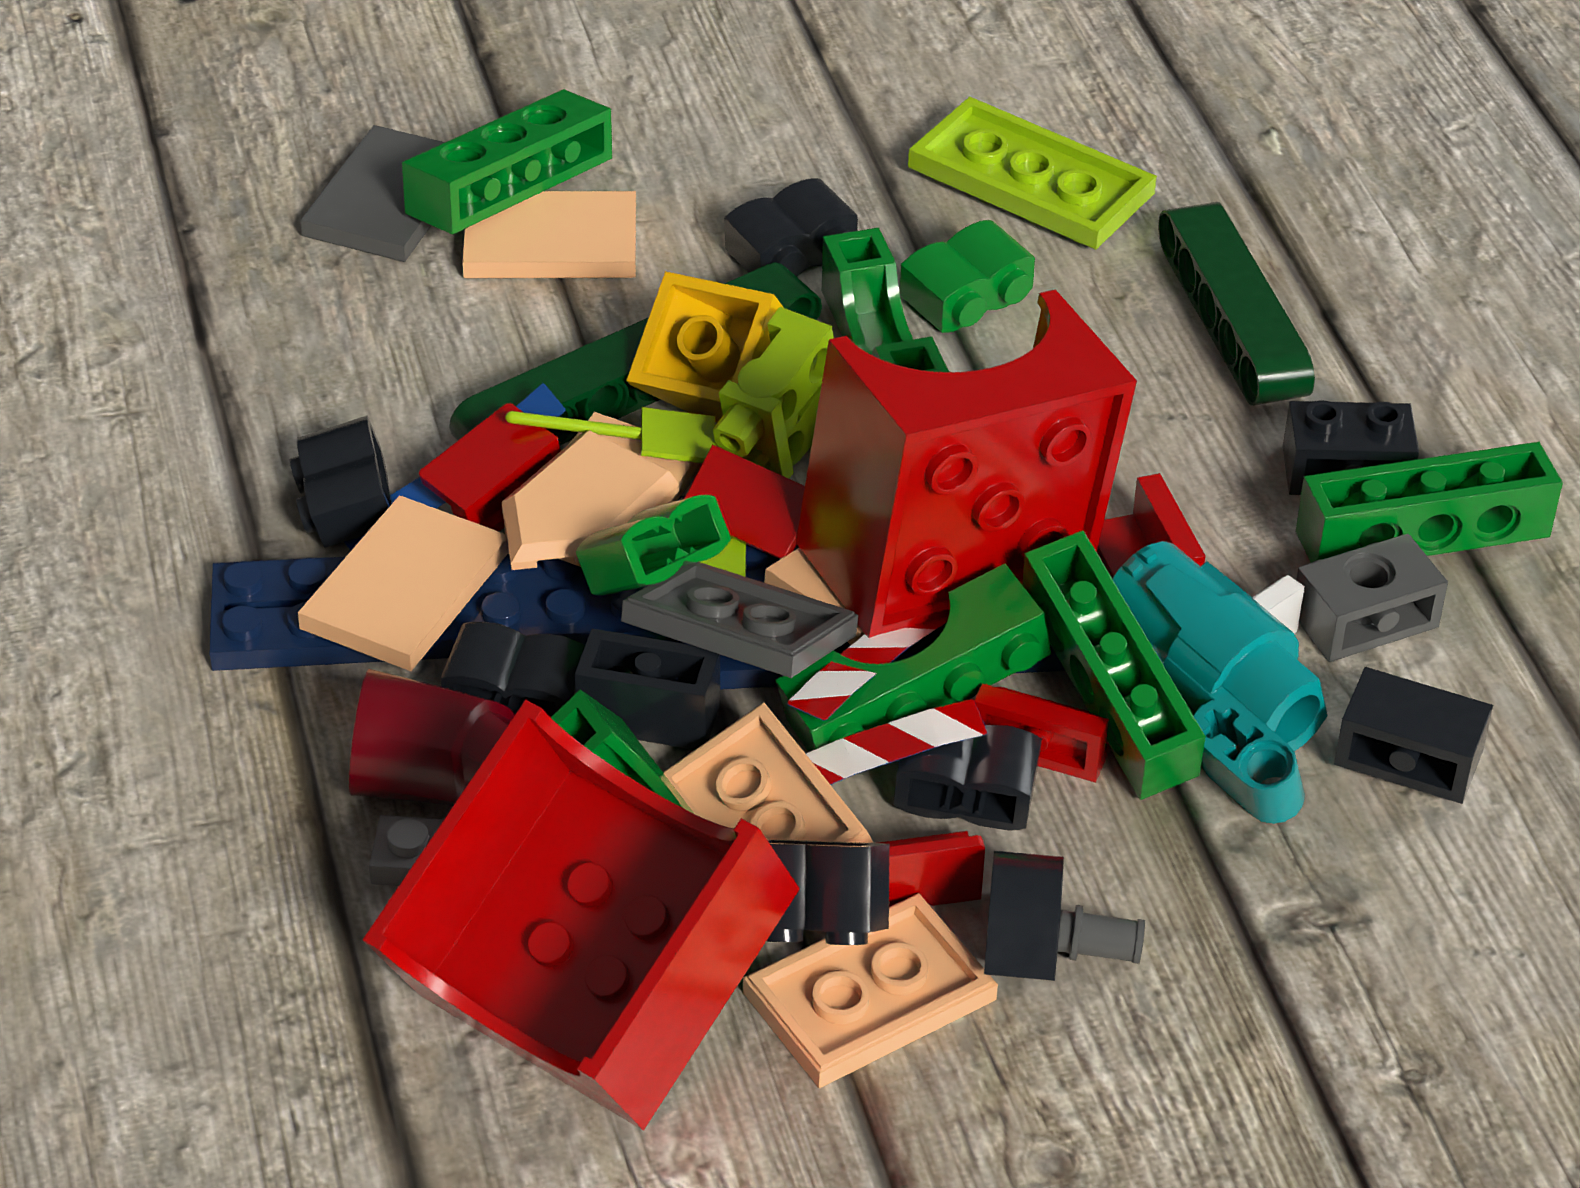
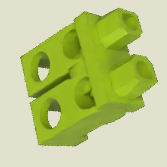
(777, 396)

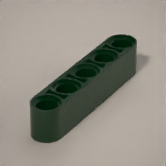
(1236, 304)

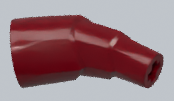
(420, 739)

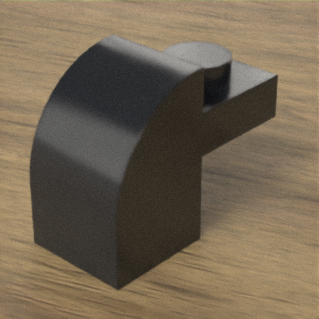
(1024, 915)

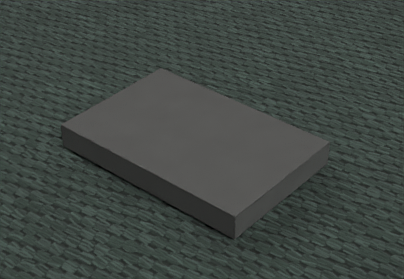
(366, 198)
(741, 618)

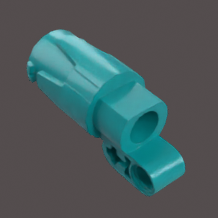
(1233, 671)

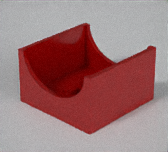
(958, 471)
(582, 917)

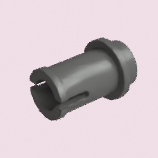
(1100, 936)

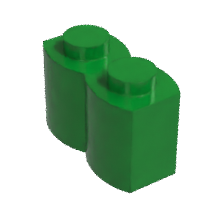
(967, 276)
(653, 545)

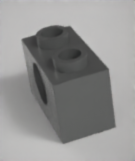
(1370, 597)

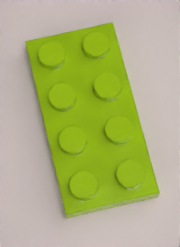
(1032, 172)

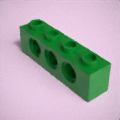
(507, 161)
(1438, 501)
(1114, 665)

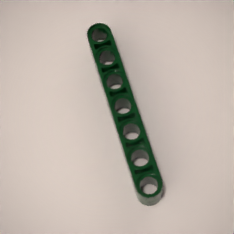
(597, 373)

